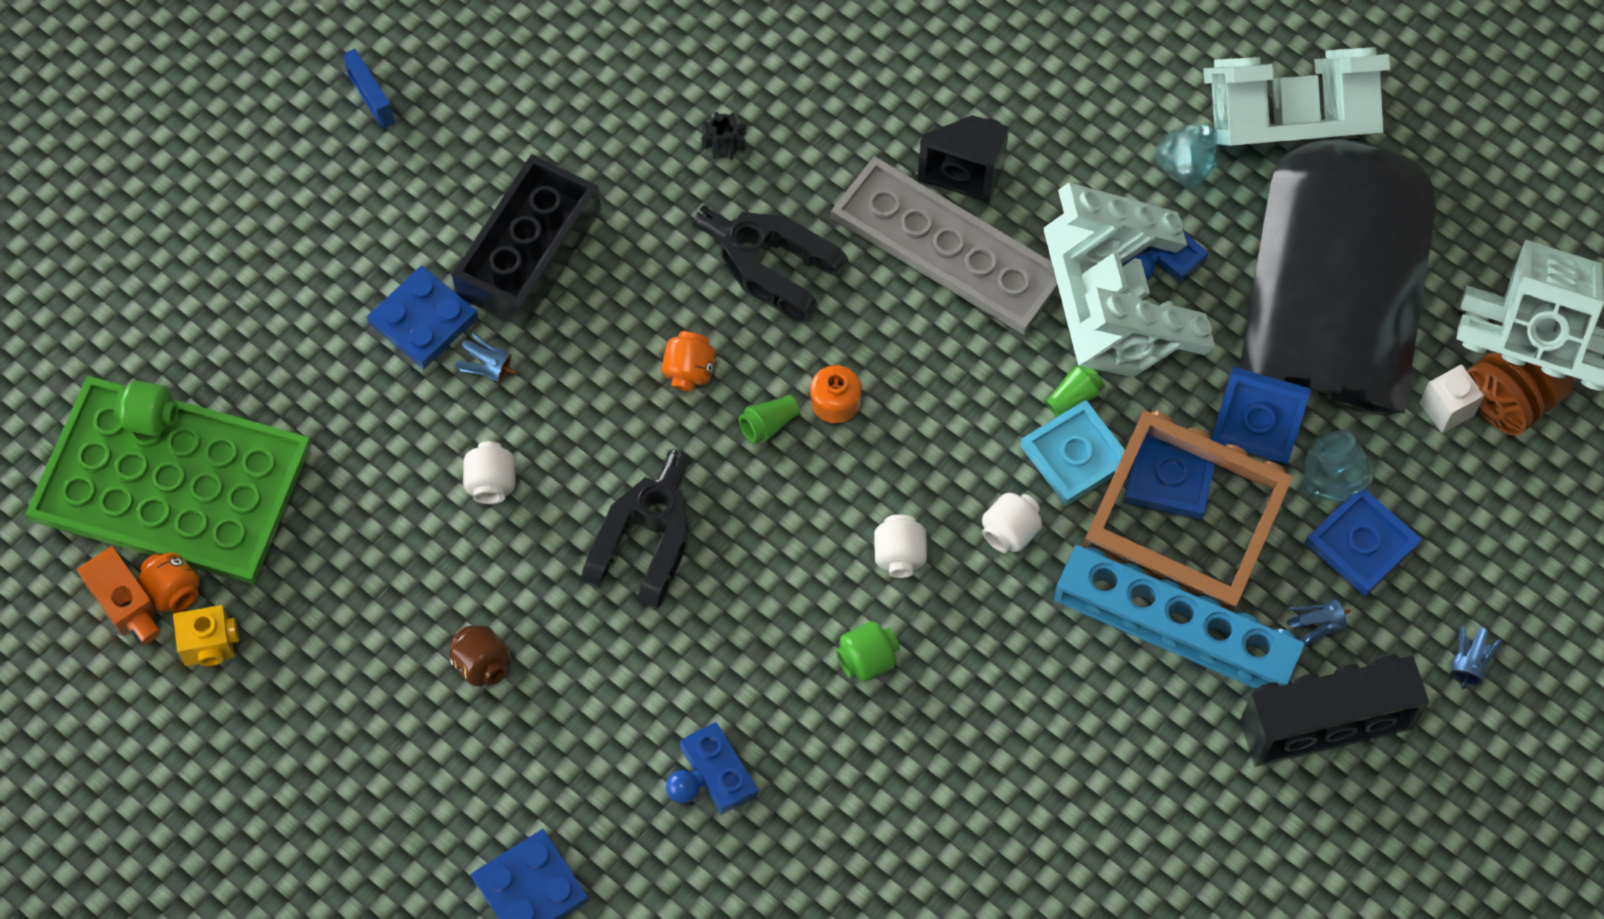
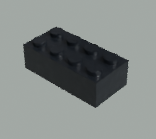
(526, 241)
(1333, 709)

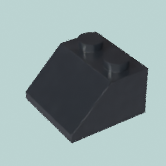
(965, 156)

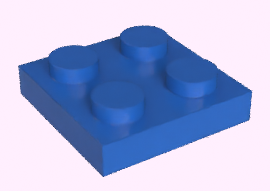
(422, 317)
(1261, 414)
(1169, 479)
(1363, 541)
(530, 882)

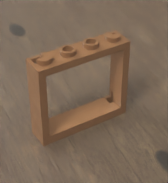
(1160, 567)

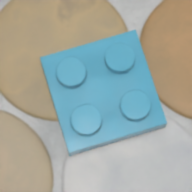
(1074, 452)

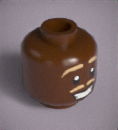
(479, 655)

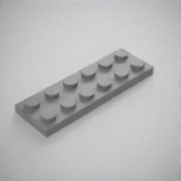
(947, 244)

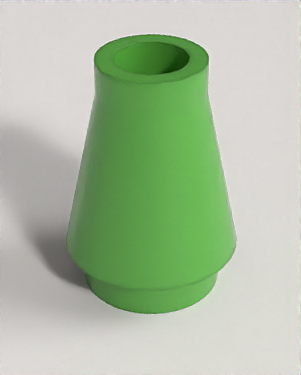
(1077, 386)
(767, 418)

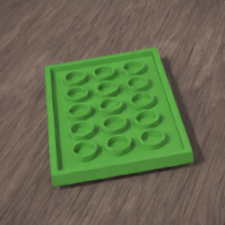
(197, 490)

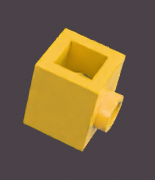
(205, 636)

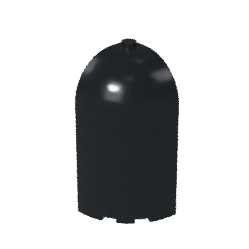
(1342, 273)

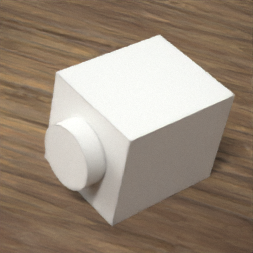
(1451, 398)

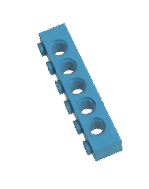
(1155, 625)

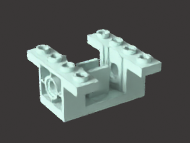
(1349, 94)
(1104, 300)
(1544, 315)

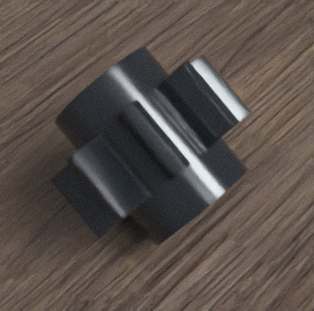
(723, 135)

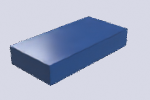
(368, 89)

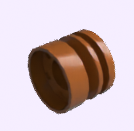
(1516, 393)

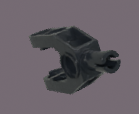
(766, 232)
(632, 510)

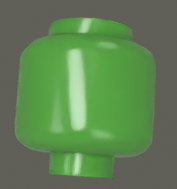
(145, 408)
(867, 651)

